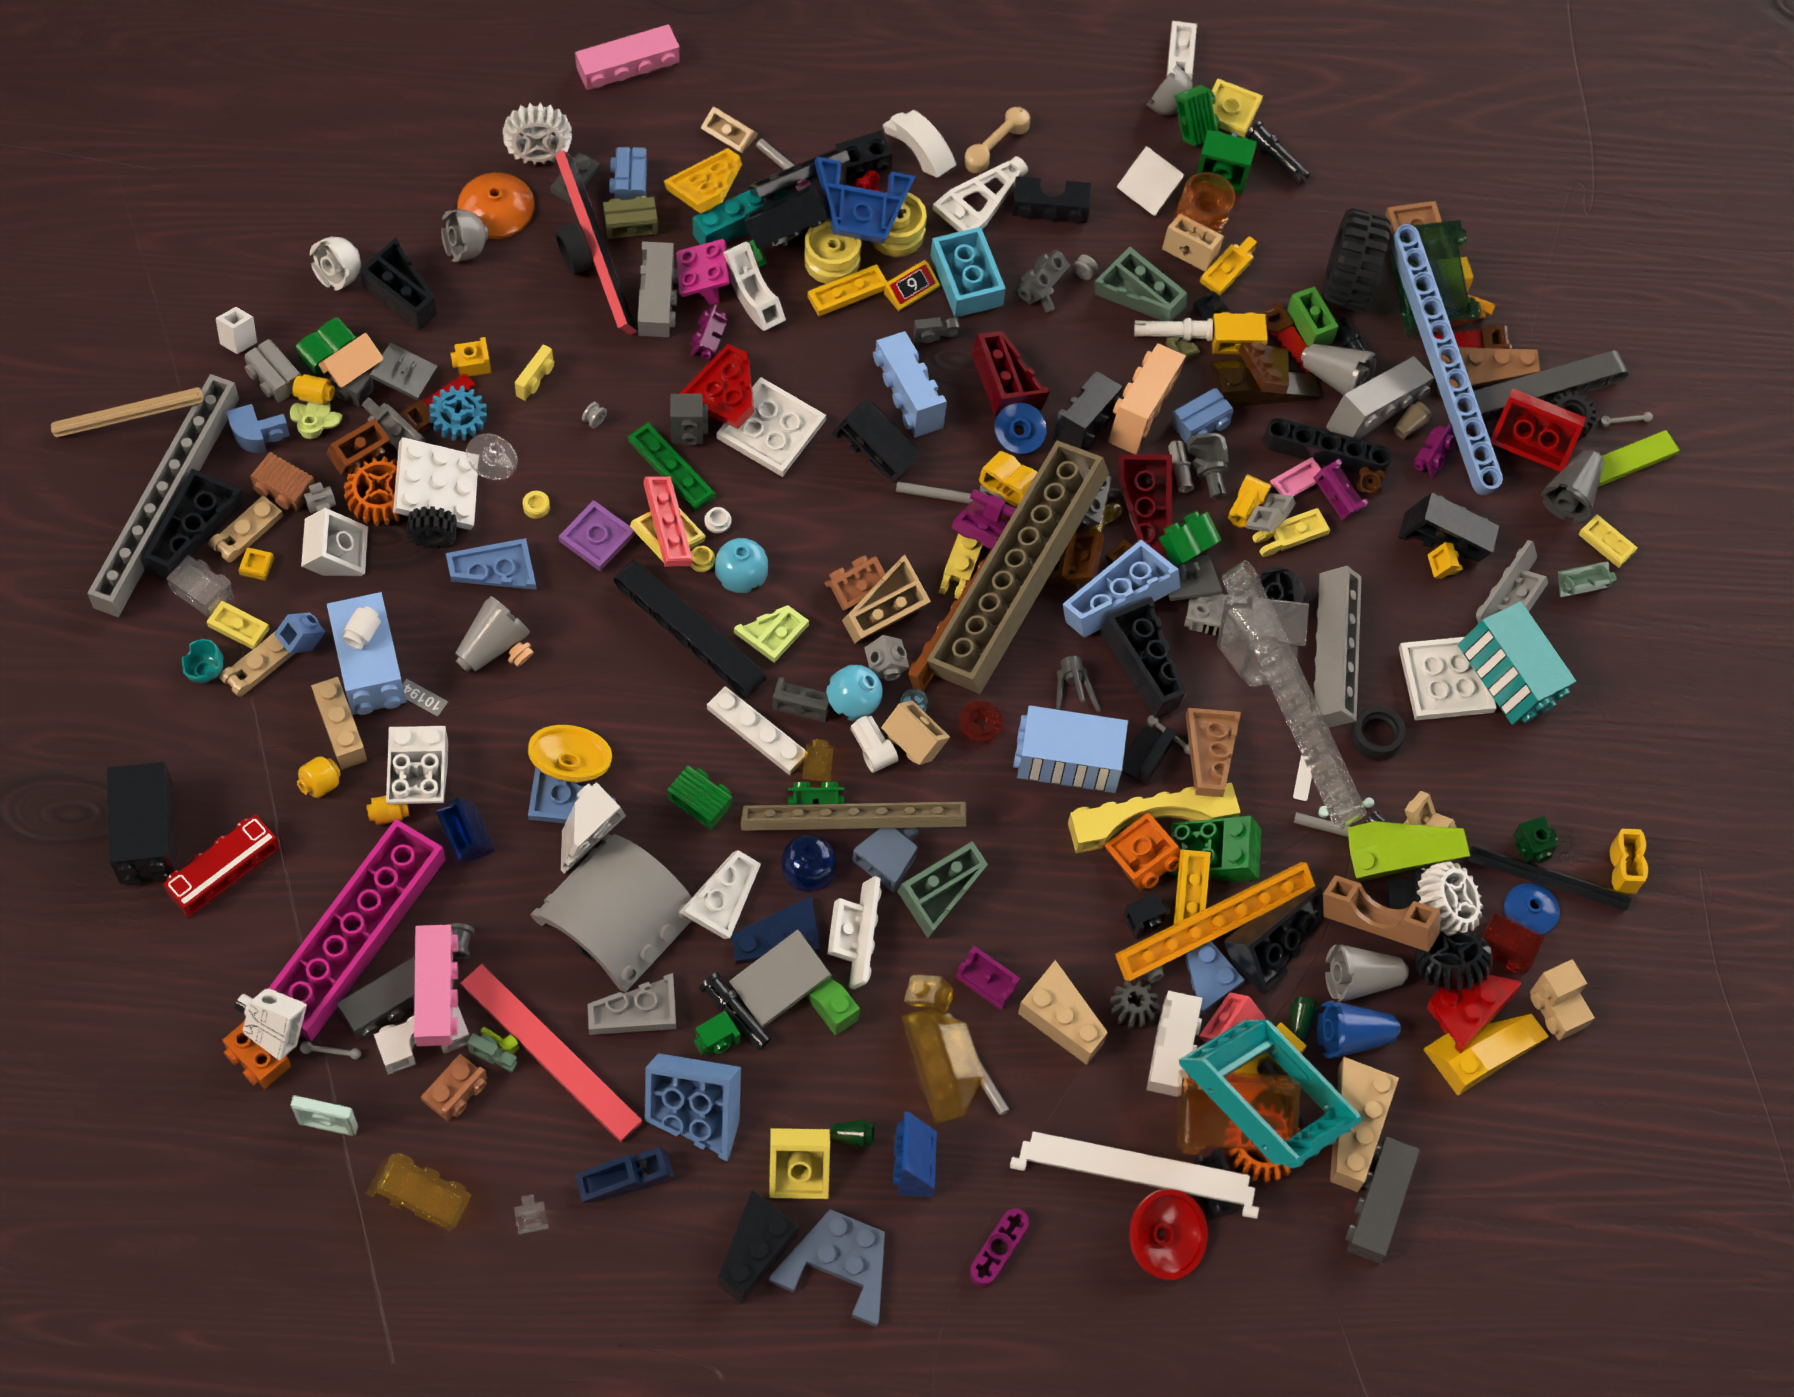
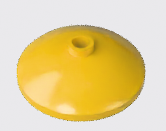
(569, 753)

